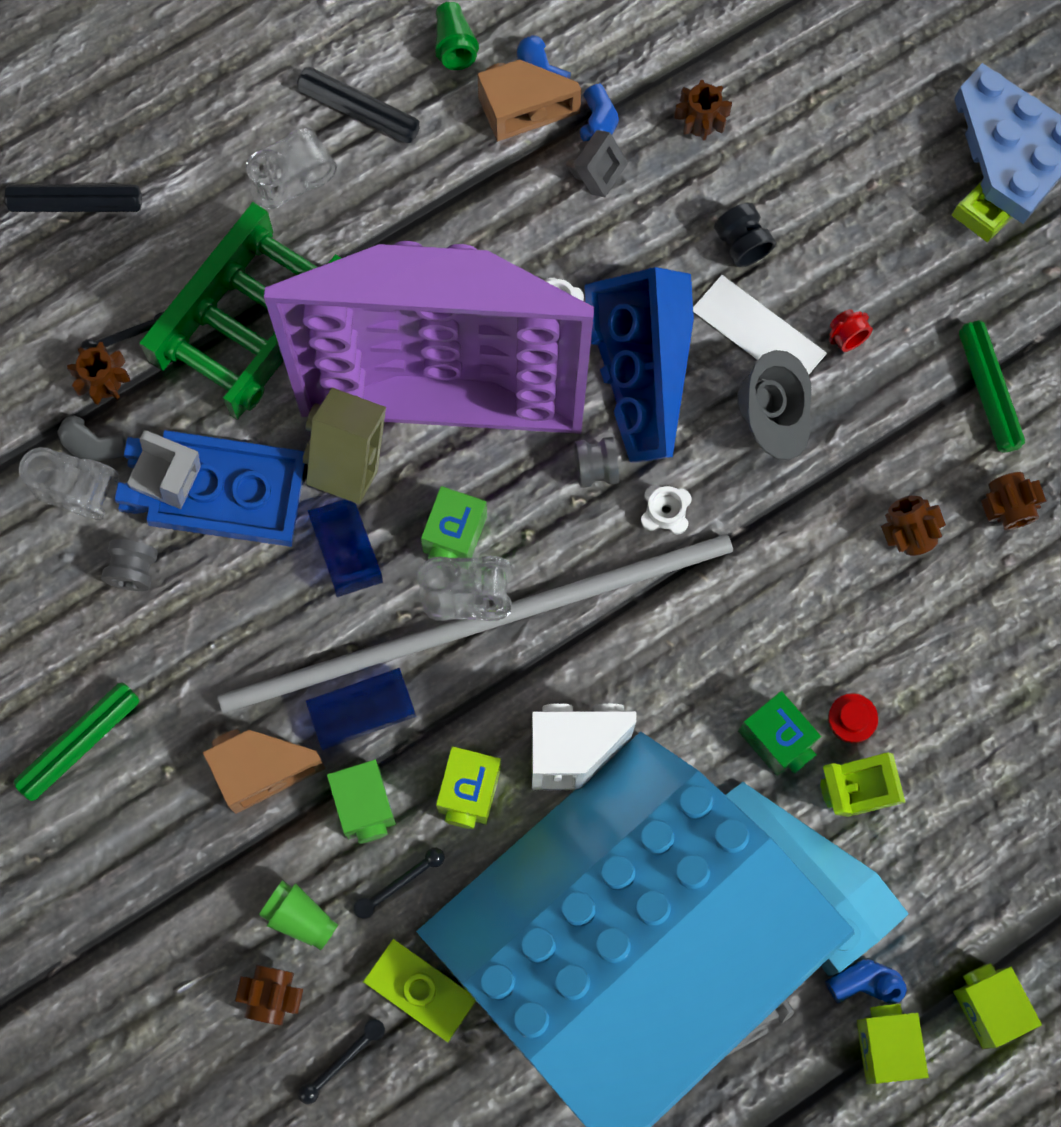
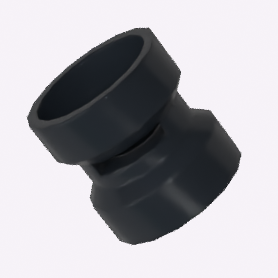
(744, 234)

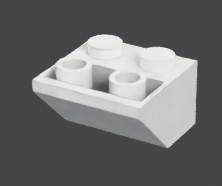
(576, 745)

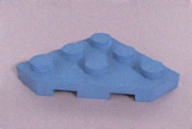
(1012, 140)

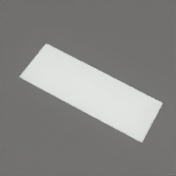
(753, 325)

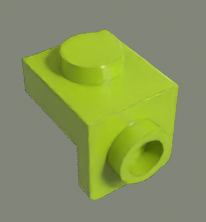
(862, 785)

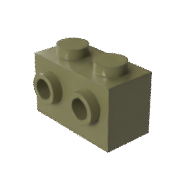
(344, 444)

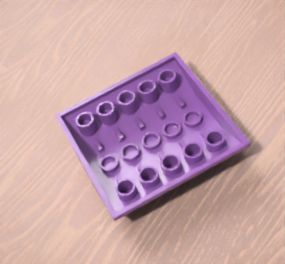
(436, 338)

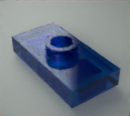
(345, 547)
(360, 708)

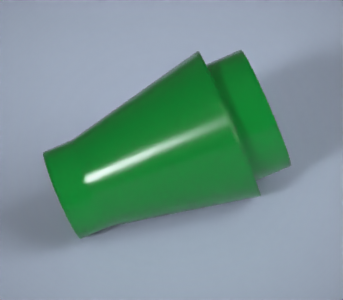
(454, 38)

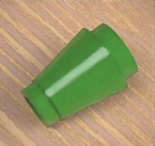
(298, 916)

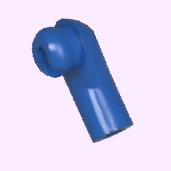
(870, 979)

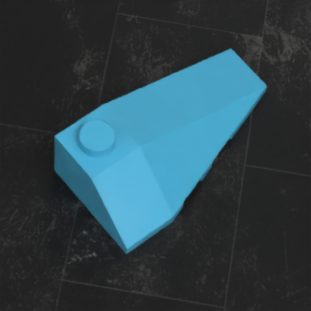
(842, 879)

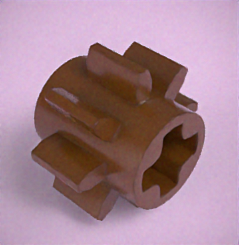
(702, 110)
(93, 377)
(1013, 500)
(913, 525)
(269, 995)

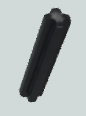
(358, 105)
(73, 198)

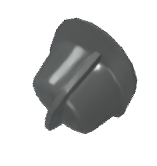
(777, 404)

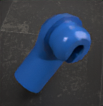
(532, 51)
(604, 114)

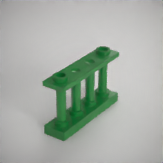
(198, 306)

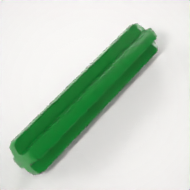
(991, 386)
(76, 741)

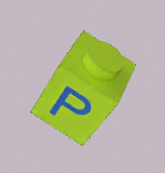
(468, 787)
(996, 1006)
(891, 1045)

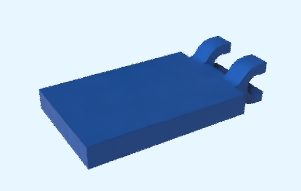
(237, 494)

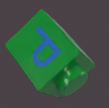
(780, 735)

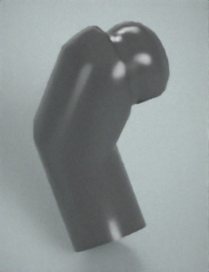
(85, 444)

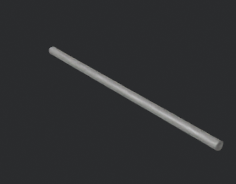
(462, 628)

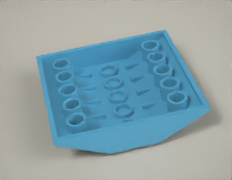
(635, 936)

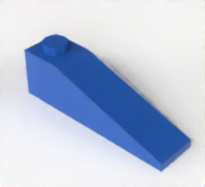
(644, 342)

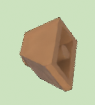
(525, 97)
(257, 766)

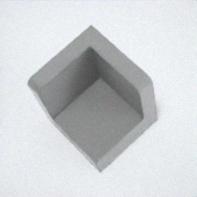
(164, 470)

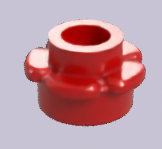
(850, 330)

